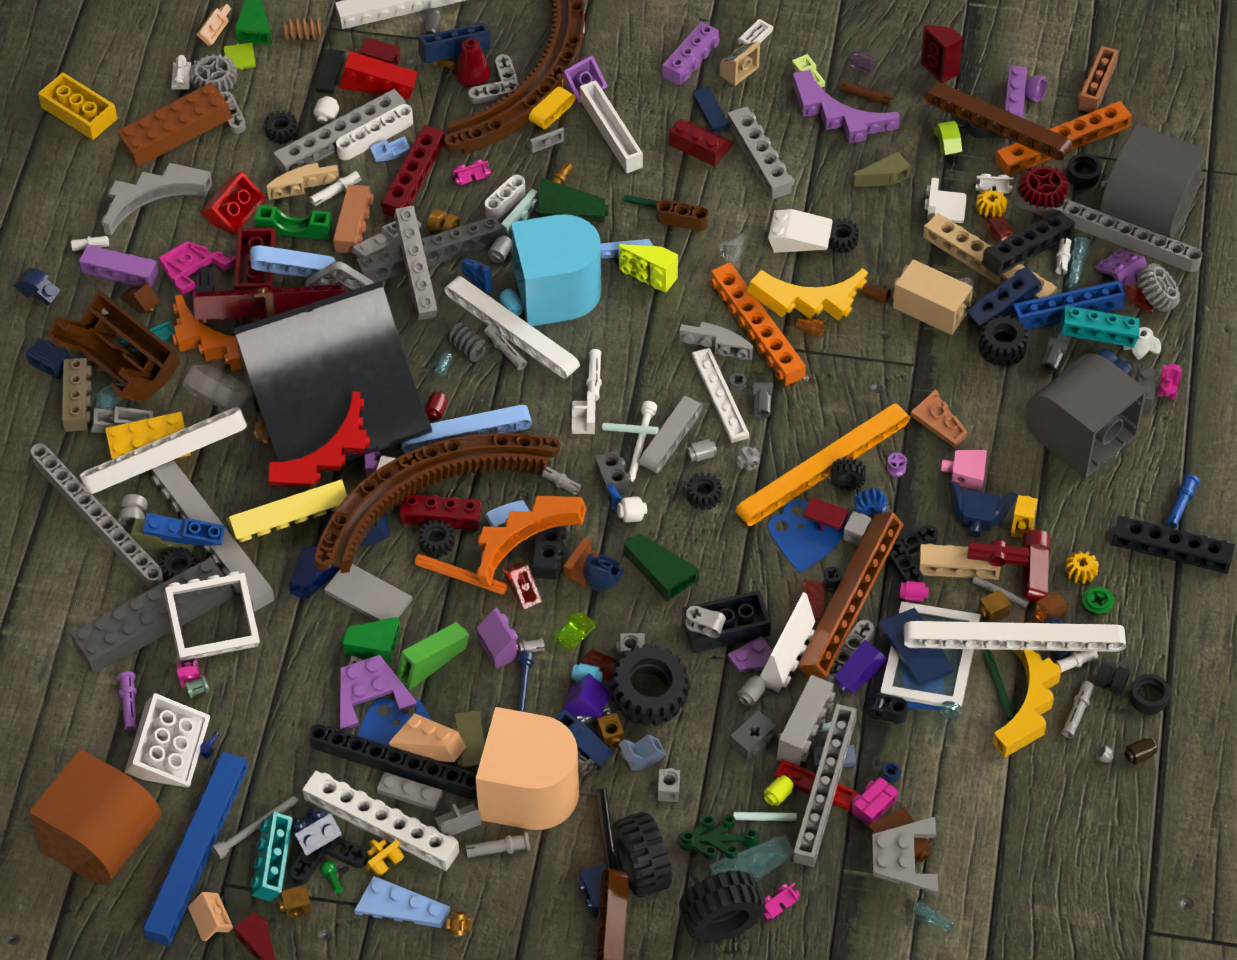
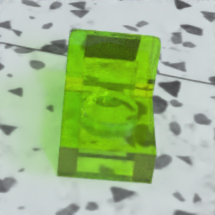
(576, 630)

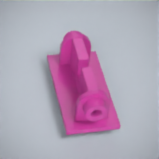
(477, 169)
(785, 896)

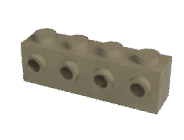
(76, 394)

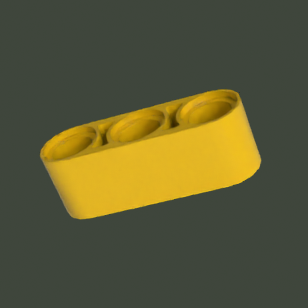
(551, 107)

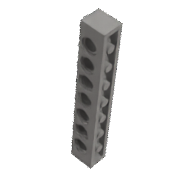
(323, 140)
(825, 785)

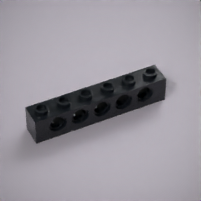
(1027, 243)
(1164, 546)

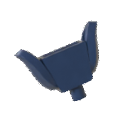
(979, 509)

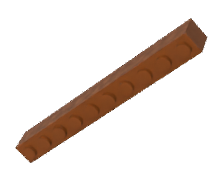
(850, 595)

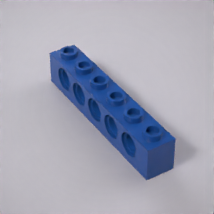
(1049, 309)

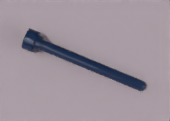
(525, 661)

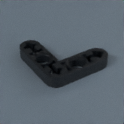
(905, 550)
(328, 849)

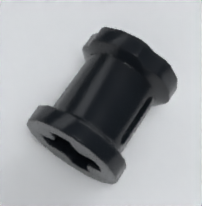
(829, 575)

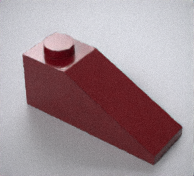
(255, 936)

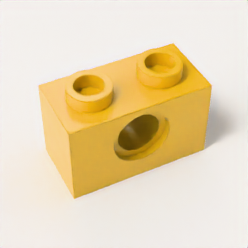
(1023, 516)

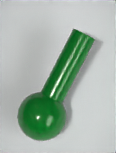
(328, 869)

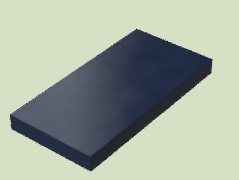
(922, 663)

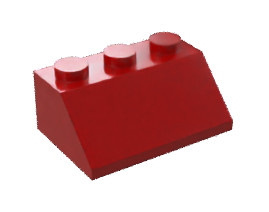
(233, 203)

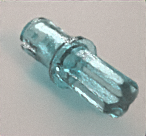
(932, 916)

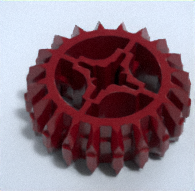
(1043, 186)

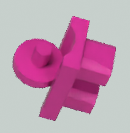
(1169, 381)

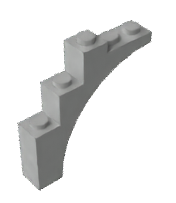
(151, 187)

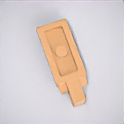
(214, 25)

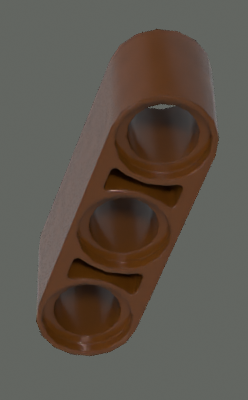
(682, 215)

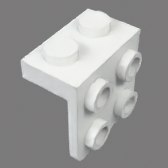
(945, 203)

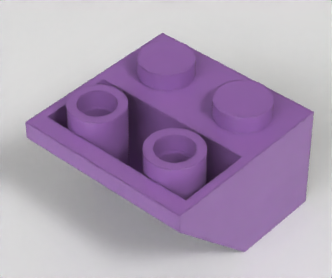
(498, 639)

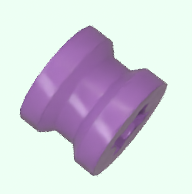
(900, 461)

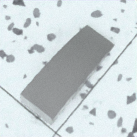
(107, 418)

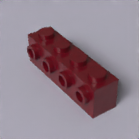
(458, 512)

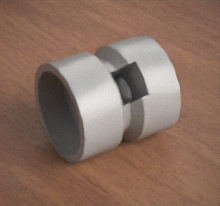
(132, 507)

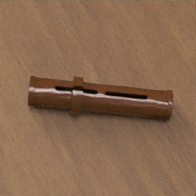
(872, 94)

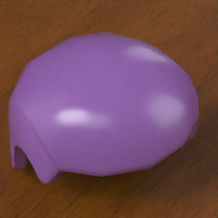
(1036, 88)

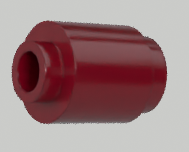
(435, 406)

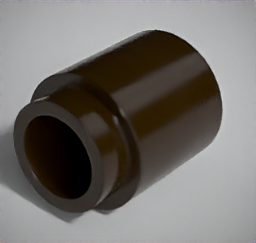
(1140, 751)

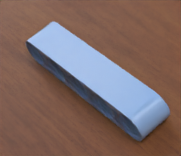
(288, 261)

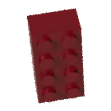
(245, 276)

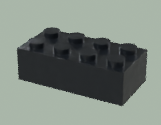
(744, 621)

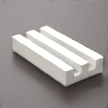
(758, 35)

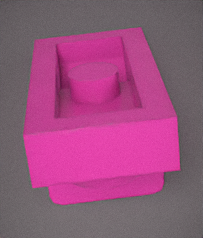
(188, 671)

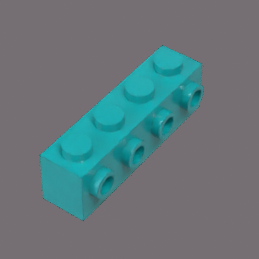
(1099, 326)
(271, 856)

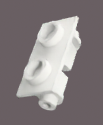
(180, 74)
(1002, 183)

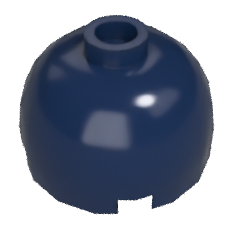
(602, 572)

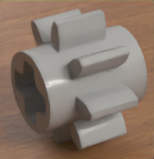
(748, 458)

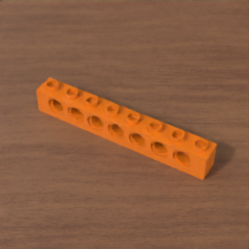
(1080, 131)
(758, 324)

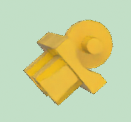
(376, 863)

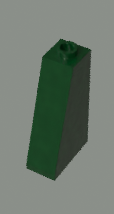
(561, 199)
(660, 566)

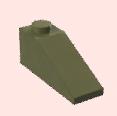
(153, 542)

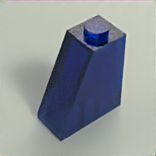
(306, 577)

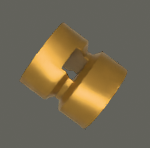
(440, 221)

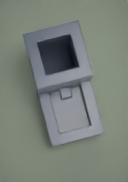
(643, 753)

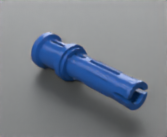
(1184, 494)

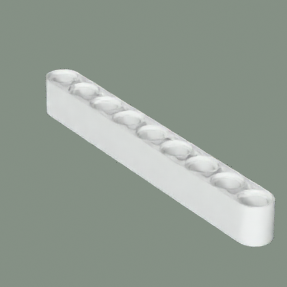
(512, 327)
(163, 450)

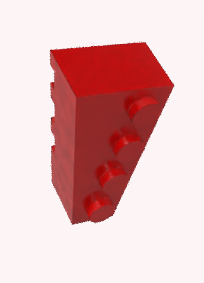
(376, 76)

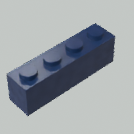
(449, 43)

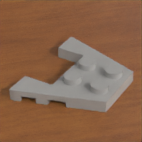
(895, 856)

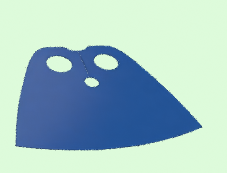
(804, 545)
(381, 728)

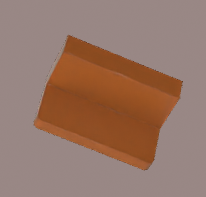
(574, 566)

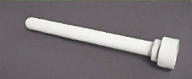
(648, 411)

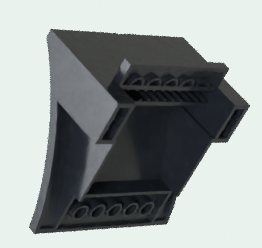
(312, 360)

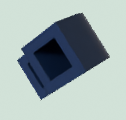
(36, 282)

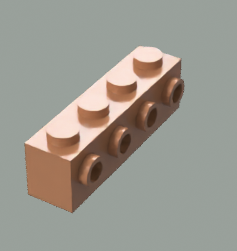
(1097, 80)
(353, 218)

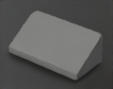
(546, 140)

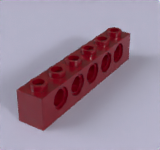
(413, 170)

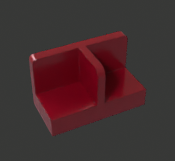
(380, 51)
(826, 514)

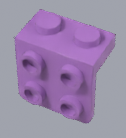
(1123, 266)

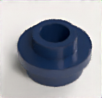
(890, 767)

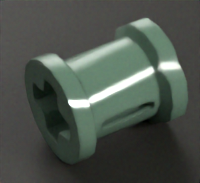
(196, 687)

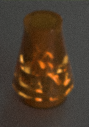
(812, 326)

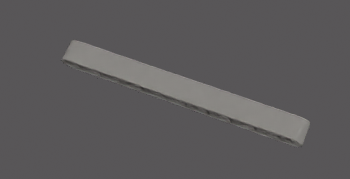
(1121, 233)
(96, 516)

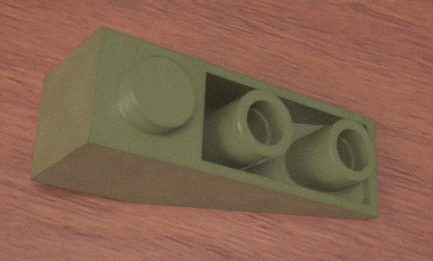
(884, 172)

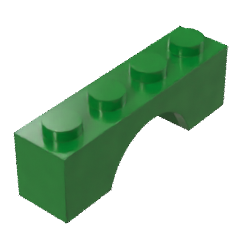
(314, 226)

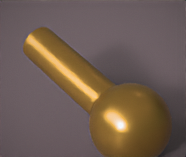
(446, 63)

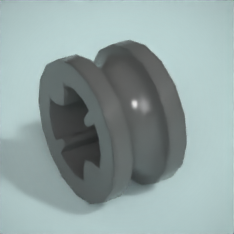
(738, 376)

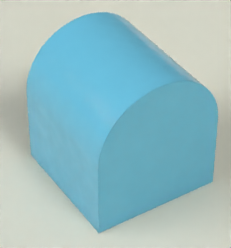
(556, 267)

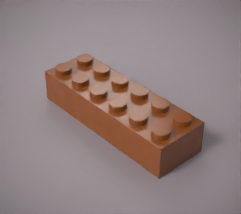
(174, 124)

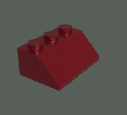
(941, 52)
(699, 141)

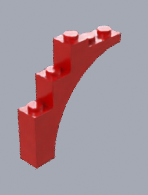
(303, 471)

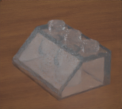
(216, 387)

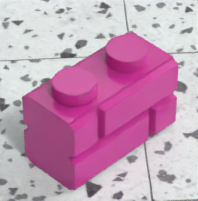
(874, 801)

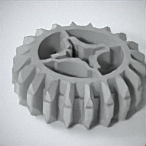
(213, 69)
(1158, 287)

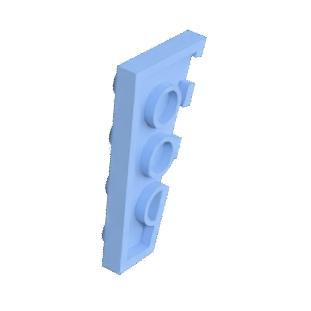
(401, 904)

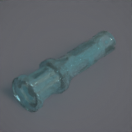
(1078, 257)

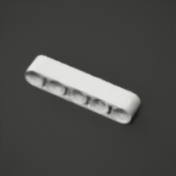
(374, 132)

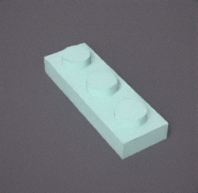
(521, 211)

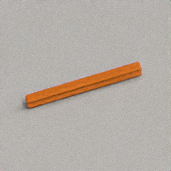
(457, 573)

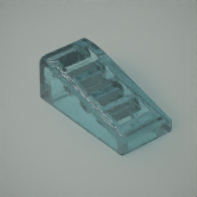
(107, 399)

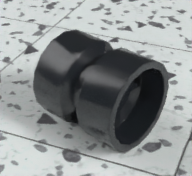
(1112, 677)

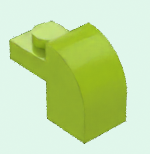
(948, 137)

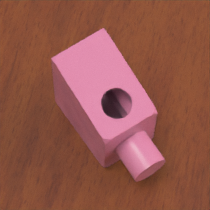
(967, 468)

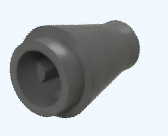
(432, 21)

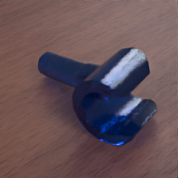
(206, 749)

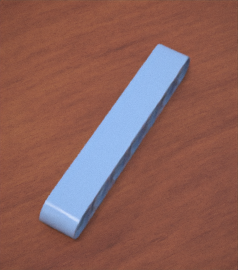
(496, 421)

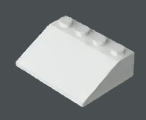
(789, 646)
(167, 742)

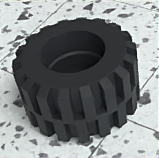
(1001, 352)

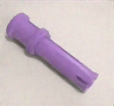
(127, 693)

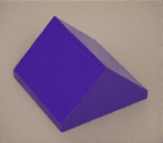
(587, 698)

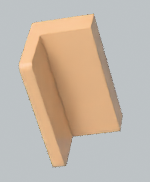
(209, 915)

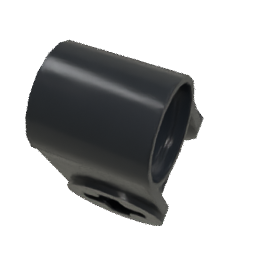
(886, 708)

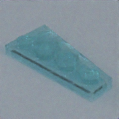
(757, 860)

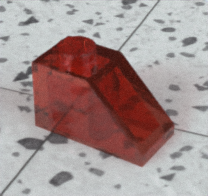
(522, 584)

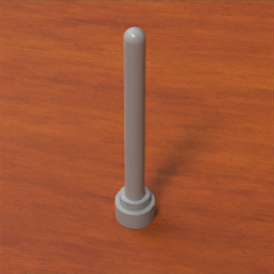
(221, 849)

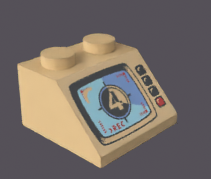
(740, 63)

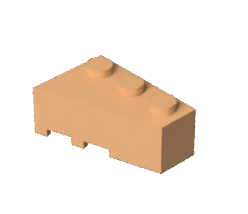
(429, 740)

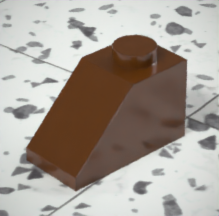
(140, 298)

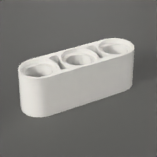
(505, 197)

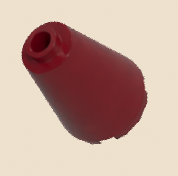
(472, 64)

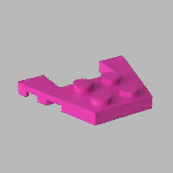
(189, 258)

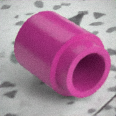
(914, 591)

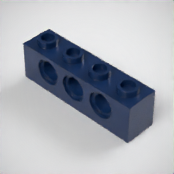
(1023, 277)

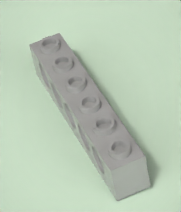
(760, 153)
(415, 263)

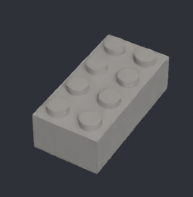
(806, 721)

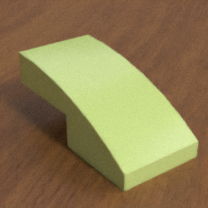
(806, 63)

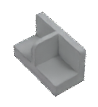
(458, 820)

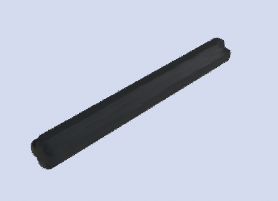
(605, 825)

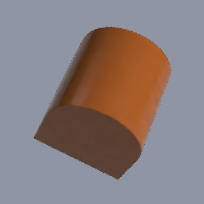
(93, 818)

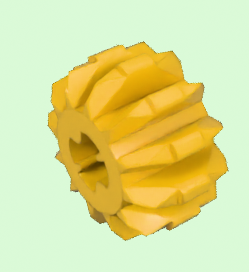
(991, 203)
(1081, 567)

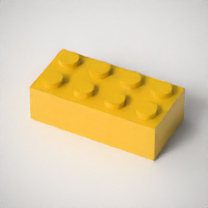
(77, 106)
(136, 434)

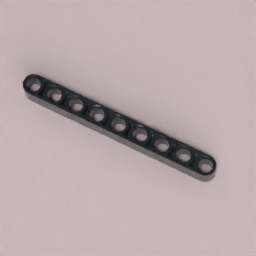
(387, 755)

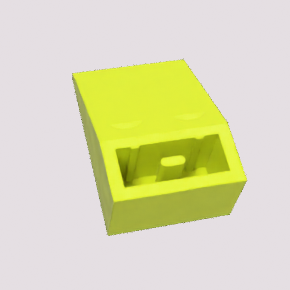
(649, 265)

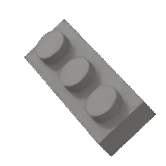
(409, 791)

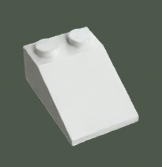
(799, 231)

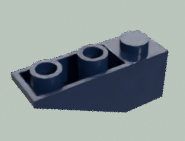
(586, 740)

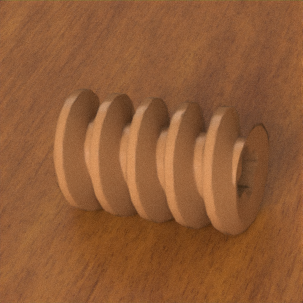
(301, 29)

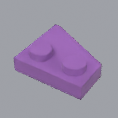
(751, 656)

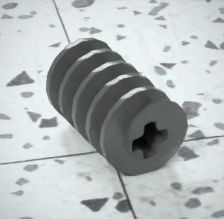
(467, 342)

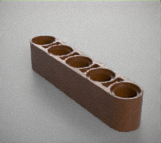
(612, 915)

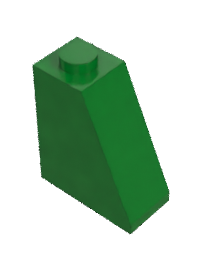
(253, 23)
(372, 639)

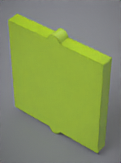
(241, 55)

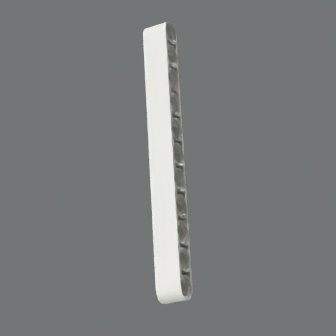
(1014, 636)

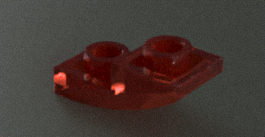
(1000, 228)
(815, 594)

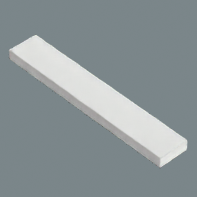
(720, 395)

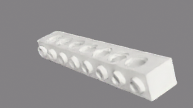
(385, 829)

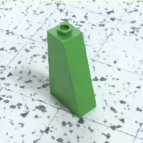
(430, 654)

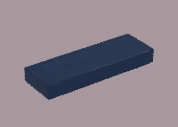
(710, 109)

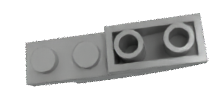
(385, 240)
(723, 340)

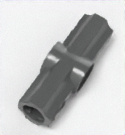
(1055, 351)

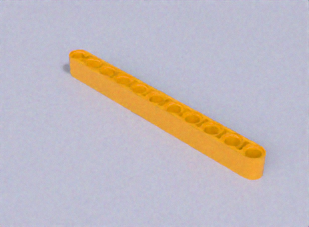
(819, 465)

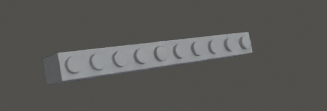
(229, 555)

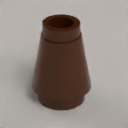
(877, 292)

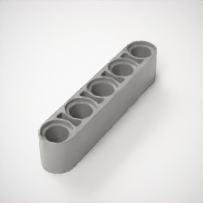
(671, 434)

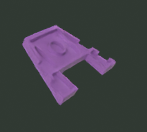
(366, 682)

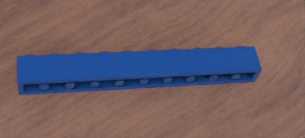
(195, 849)

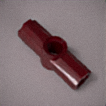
(998, 553)

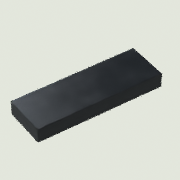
(330, 71)

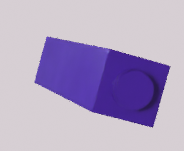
(860, 667)

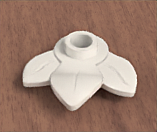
(1145, 344)

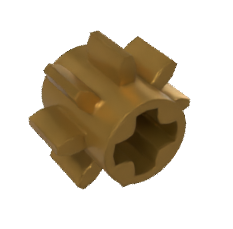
(458, 923)

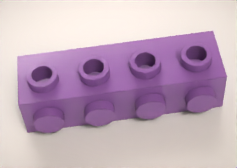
(690, 53)

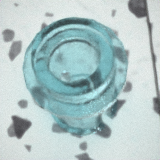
(446, 360)

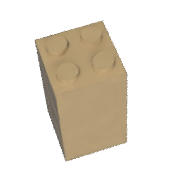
(932, 296)

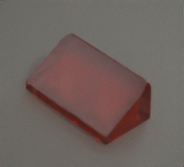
(1137, 298)
(600, 660)

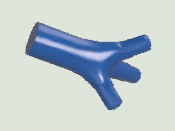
(614, 495)

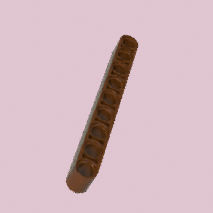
(998, 121)

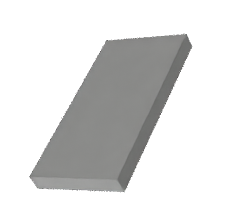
(368, 594)

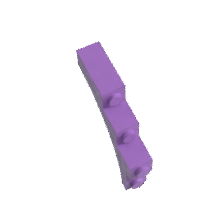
(835, 114)

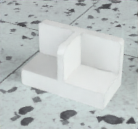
(584, 415)

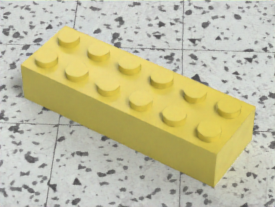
(286, 510)

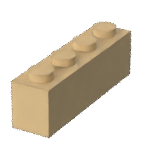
(953, 562)

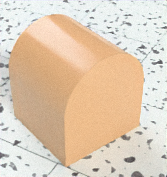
(527, 771)

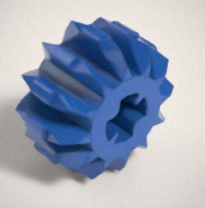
(870, 502)

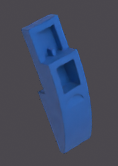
(184, 532)

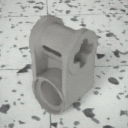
(705, 622)

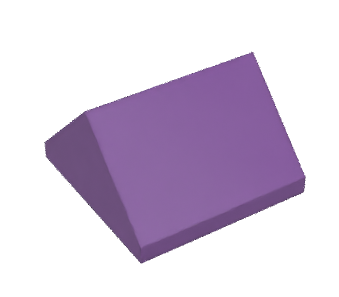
(580, 74)

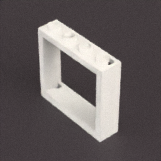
(219, 647)

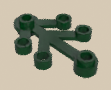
(695, 840)

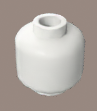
(326, 110)
(631, 509)

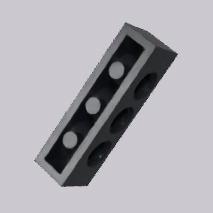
(542, 565)

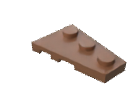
(937, 418)

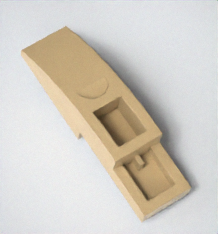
(294, 181)

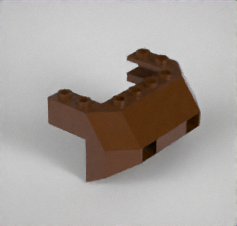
(96, 337)

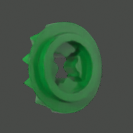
(1101, 594)

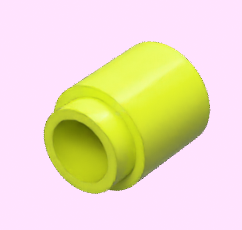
(778, 790)

